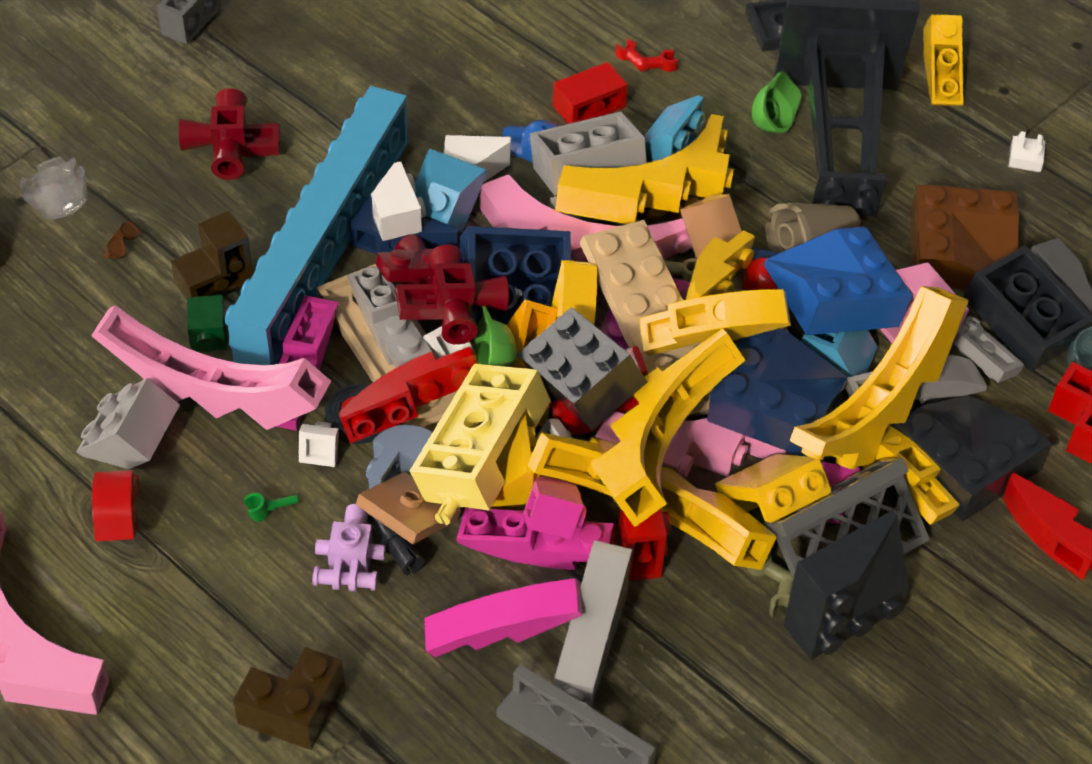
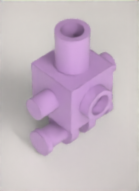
(349, 553)

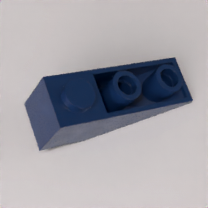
(367, 237)

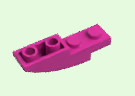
(507, 537)

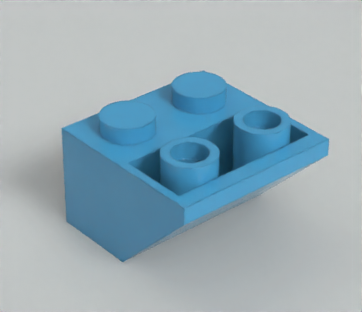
(674, 129)
(846, 351)

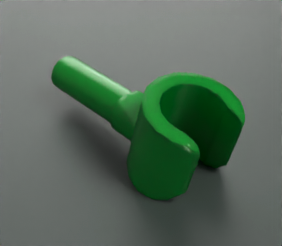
(263, 507)

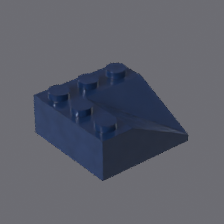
(524, 256)
(775, 390)

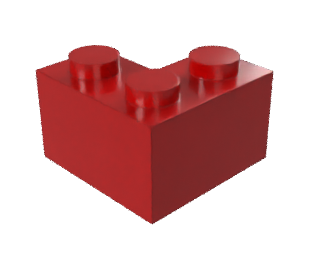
(1074, 403)

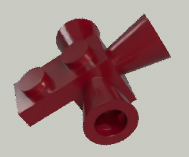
(230, 135)
(407, 262)
(451, 295)

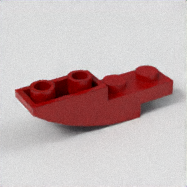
(398, 393)
(1050, 524)

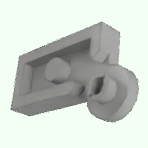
(986, 351)

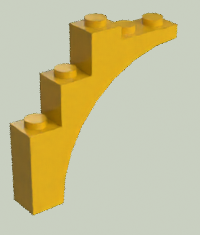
(661, 184)
(886, 397)
(645, 432)
(699, 512)

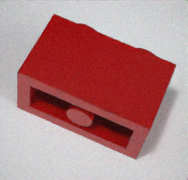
(590, 94)

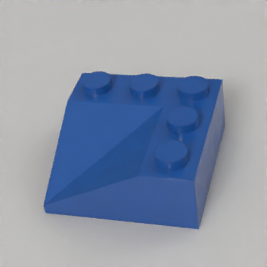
(840, 283)

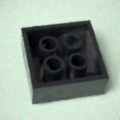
(975, 448)
(848, 587)

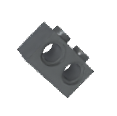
(185, 18)

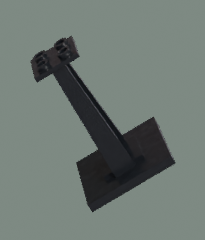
(846, 48)

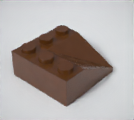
(962, 230)

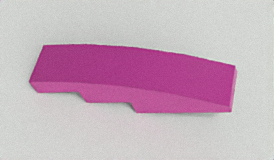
(309, 337)
(505, 614)

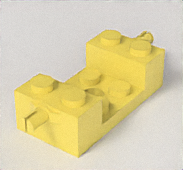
(460, 460)

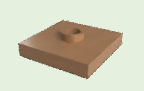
(402, 508)

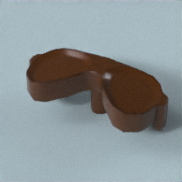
(115, 247)

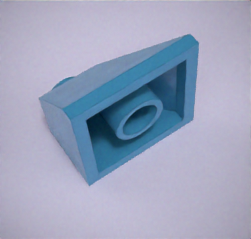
(448, 188)

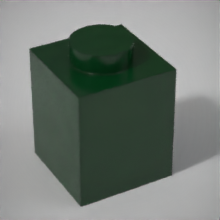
(206, 323)

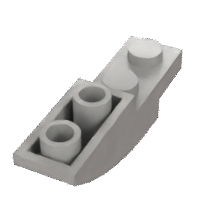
(377, 301)
(956, 380)

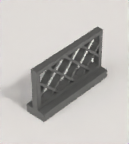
(845, 497)

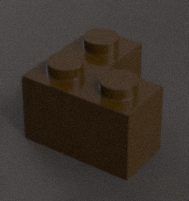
(221, 262)
(291, 707)

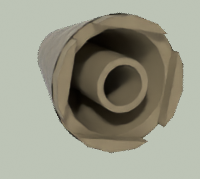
(801, 222)

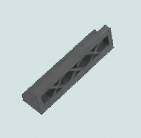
(568, 725)

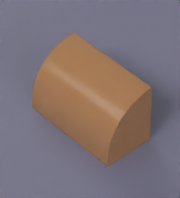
(710, 219)

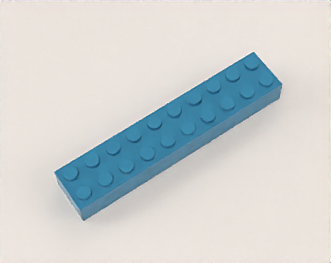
(317, 228)

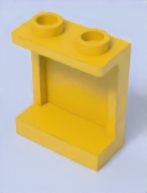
(777, 485)

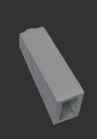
(592, 634)

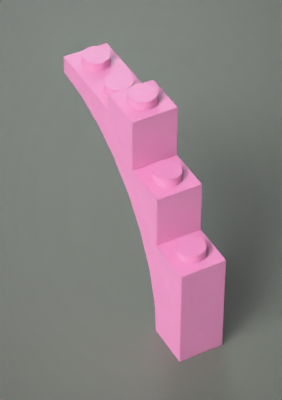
(511, 207)
(264, 392)
(702, 445)
(43, 672)

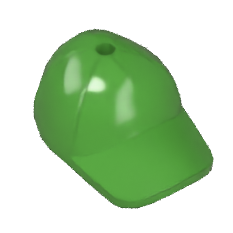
(776, 105)
(494, 342)

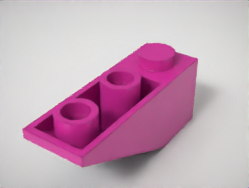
(554, 507)

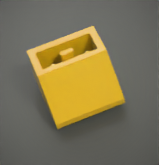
(514, 470)

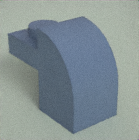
(396, 452)

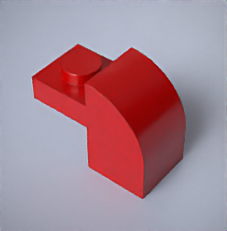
(115, 505)

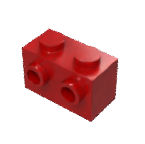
(647, 544)

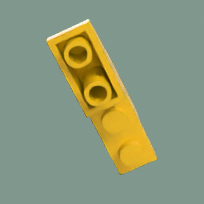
(719, 265)
(699, 318)
(927, 492)

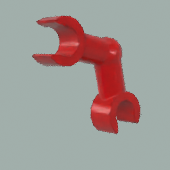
(664, 61)

